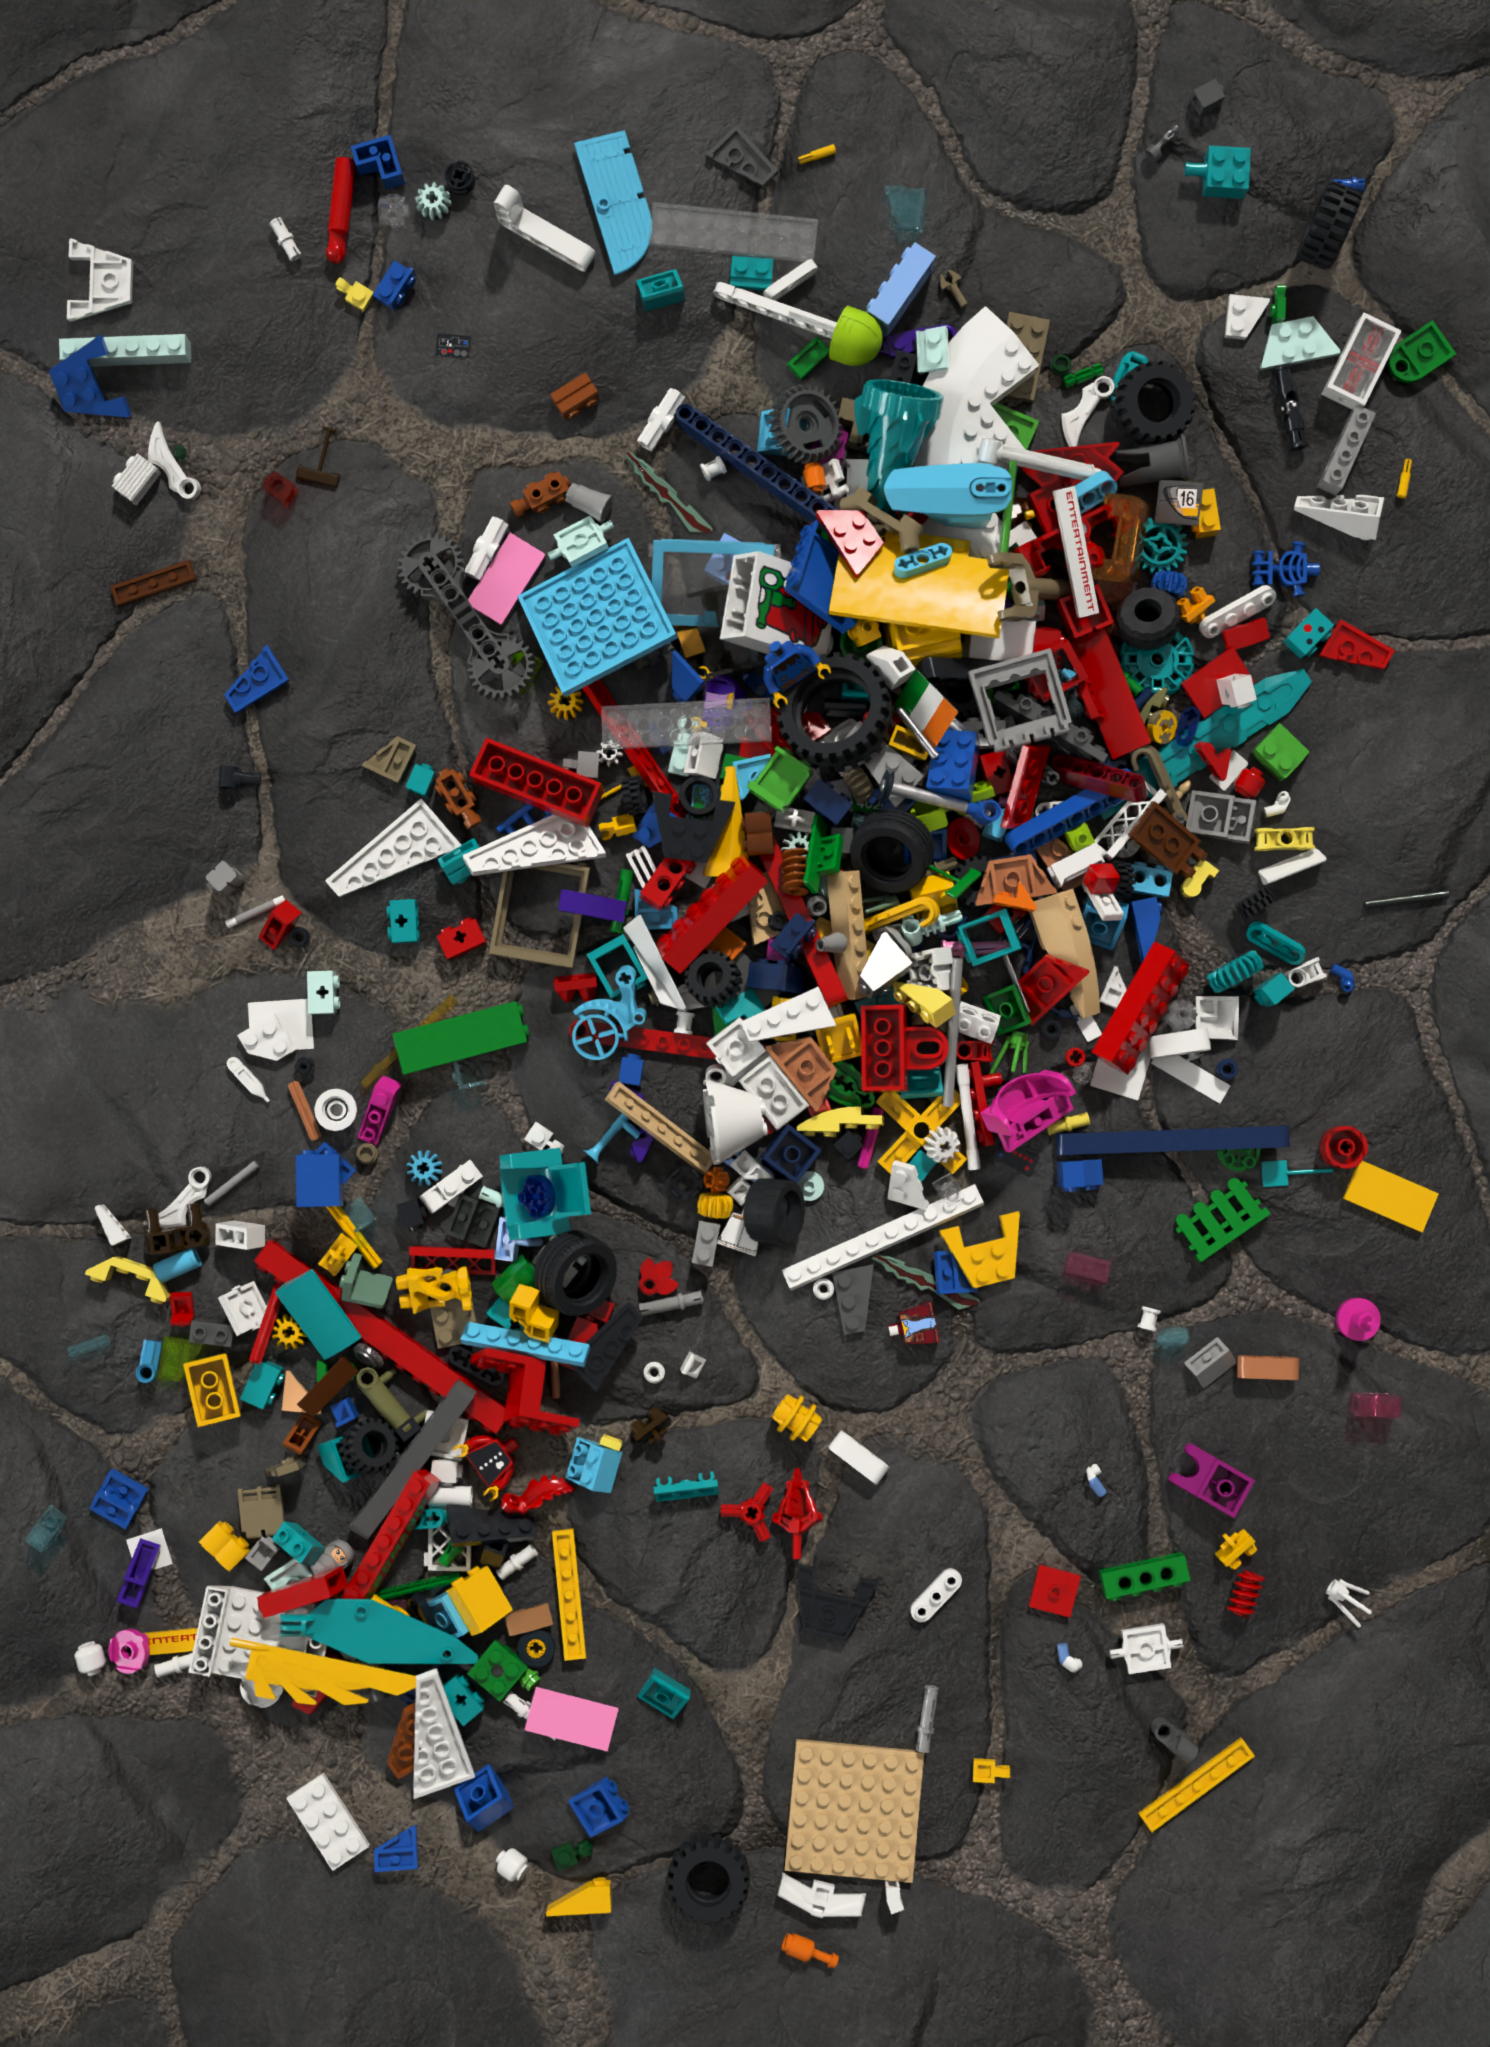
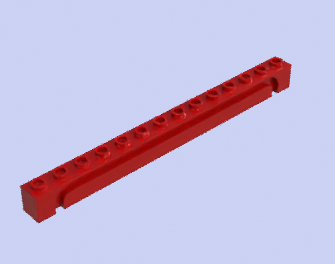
(389, 1339)

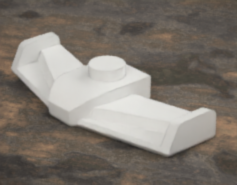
(820, 1898)

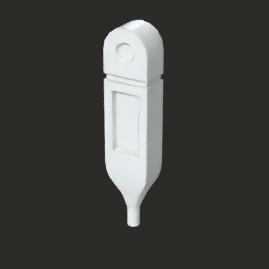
(246, 1077)

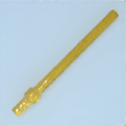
(379, 1069)

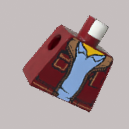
(916, 1325)

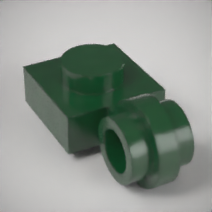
(566, 1855)

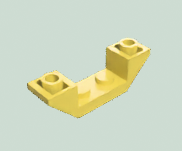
(103, 1272)

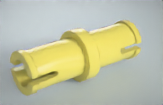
(1069, 1123)

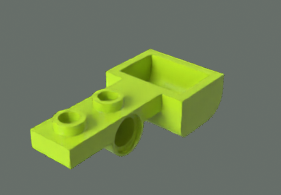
(935, 817)

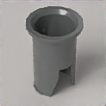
(1165, 461)

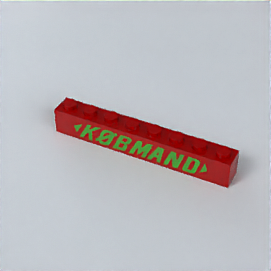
(392, 1535)

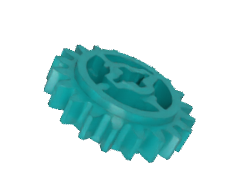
(1166, 547)

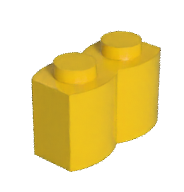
(225, 1545)

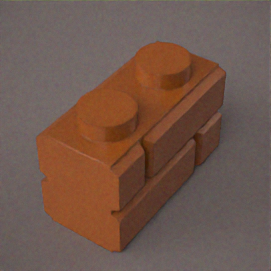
(575, 396)

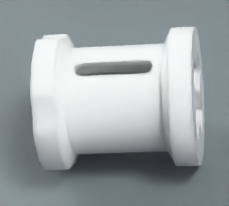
(713, 468)
(684, 1022)
(1149, 1318)

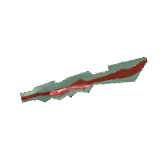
(666, 493)
(922, 1280)

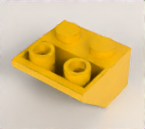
(934, 888)

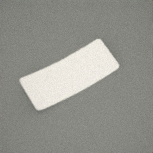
(1087, 1025)

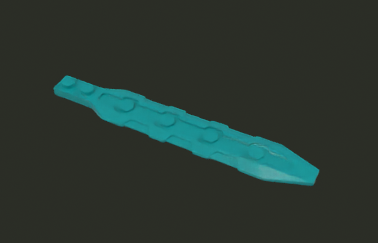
(1226, 729)

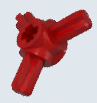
(741, 1511)

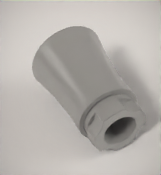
(590, 501)

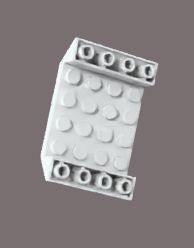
(235, 1614)

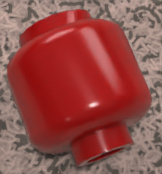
(1249, 783)

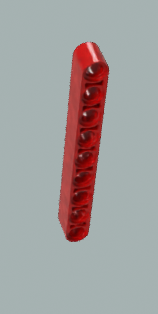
(818, 961)

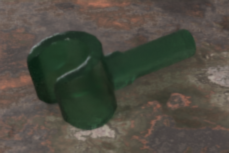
(179, 452)

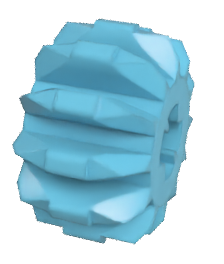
(427, 1174)

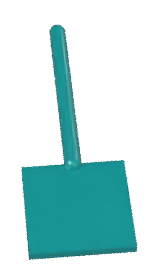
(1276, 1174)

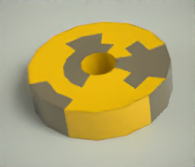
(1162, 726)

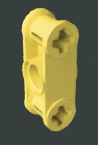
(1298, 839)

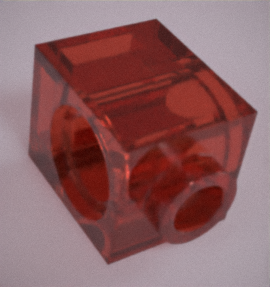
(284, 496)

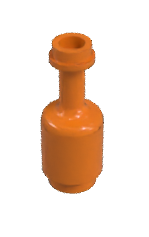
(804, 1950)

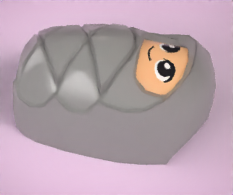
(334, 1555)

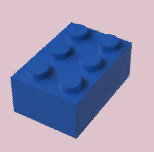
(956, 766)

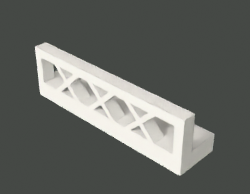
(1119, 843)

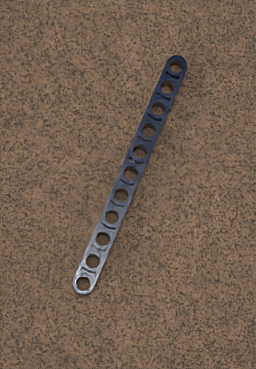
(748, 455)
(1172, 1140)

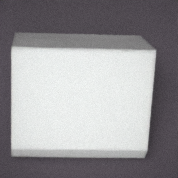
(692, 1365)

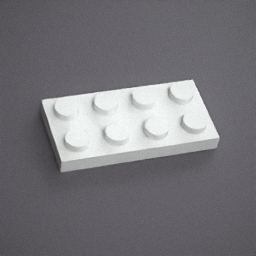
(328, 1821)

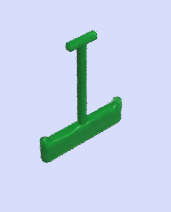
(962, 884)

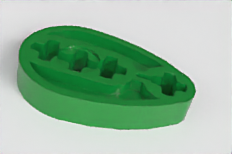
(849, 1097)

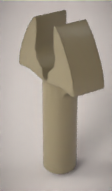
(953, 287)

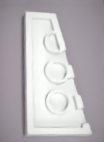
(791, 1017)

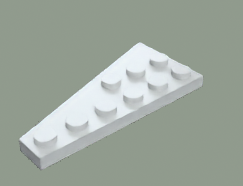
(403, 845)
(537, 845)
(438, 1745)

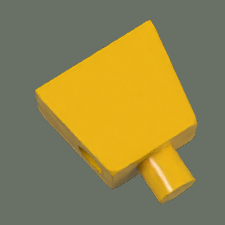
(906, 744)

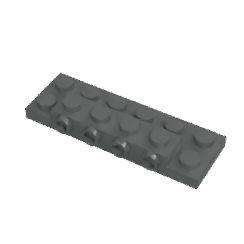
(1026, 710)

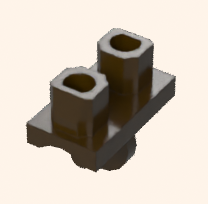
(644, 1432)

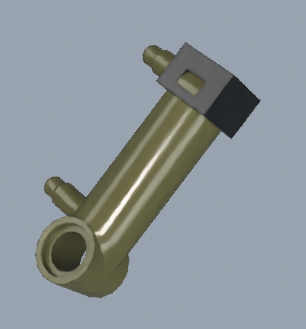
(388, 1405)

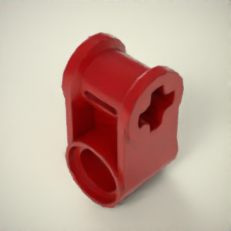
(977, 1051)

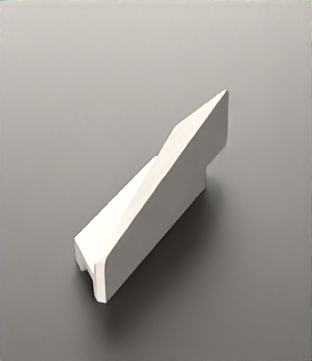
(653, 964)

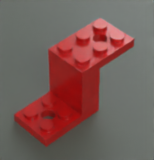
(524, 1391)

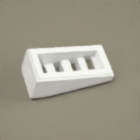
(114, 1230)

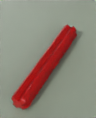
(266, 1327)

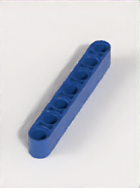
(1058, 820)

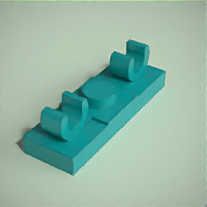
(686, 1488)

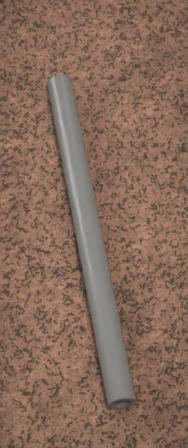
(952, 1033)

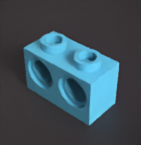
(1148, 885)

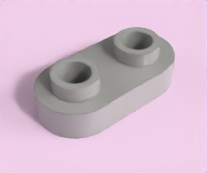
(897, 938)

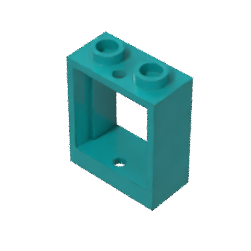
(1010, 931)
(607, 949)

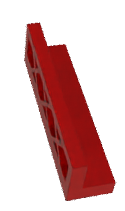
(449, 1252)

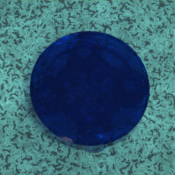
(537, 1196)

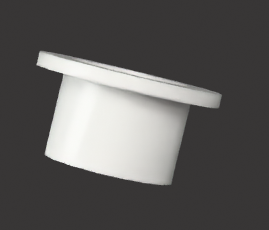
(335, 1109)

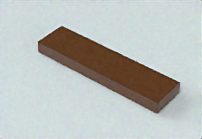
(153, 583)

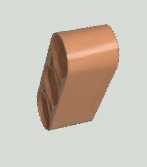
(1268, 1367)

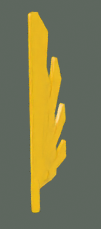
(312, 1672)

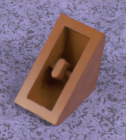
(302, 1434)

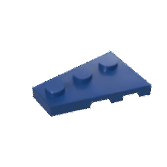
(257, 681)

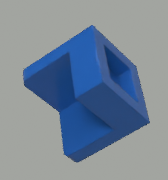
(344, 1411)

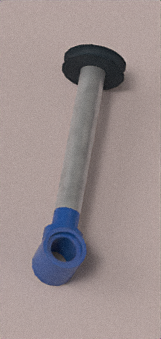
(976, 809)

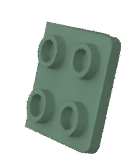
(364, 1286)

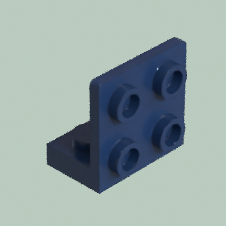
(794, 936)

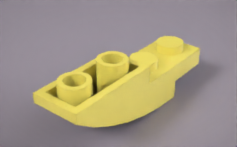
(831, 1121)

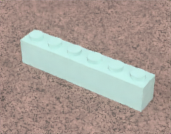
(134, 350)

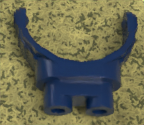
(757, 685)

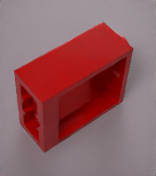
(1076, 664)

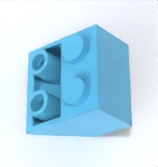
(593, 1465)

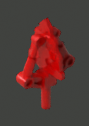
(800, 1507)

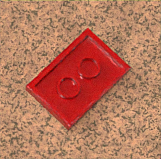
(1202, 685)

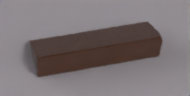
(327, 1387)

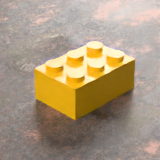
(212, 1389)

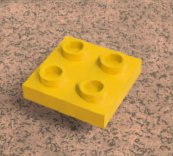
(842, 1040)

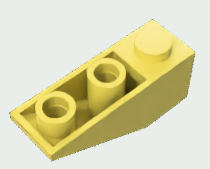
(927, 1002)

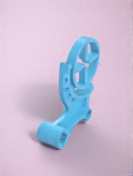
(623, 1010)

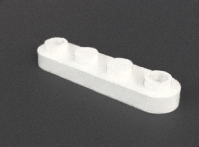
(1237, 611)

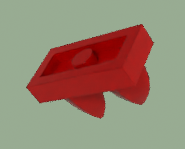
(585, 983)

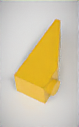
(587, 1899)

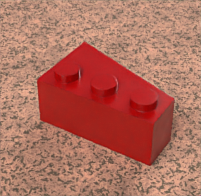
(1044, 639)

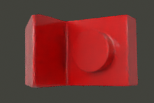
(1218, 763)

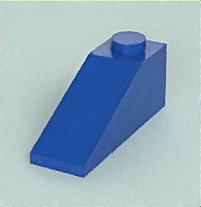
(1145, 921)

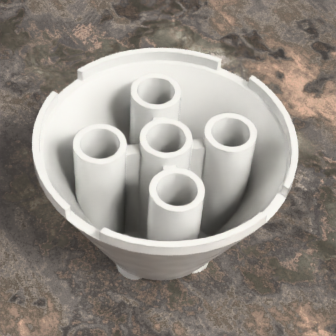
(731, 1119)

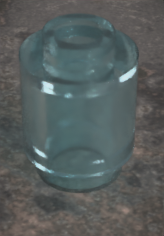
(1172, 1337)

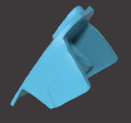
(950, 493)

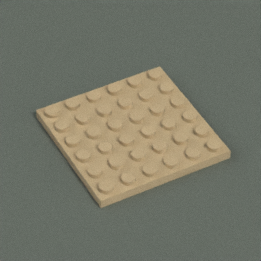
(854, 1810)

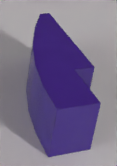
(592, 906)
(139, 1574)

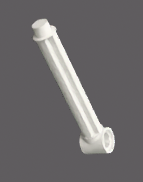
(994, 452)

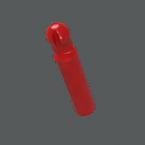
(340, 208)

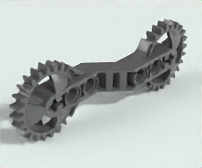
(510, 678)

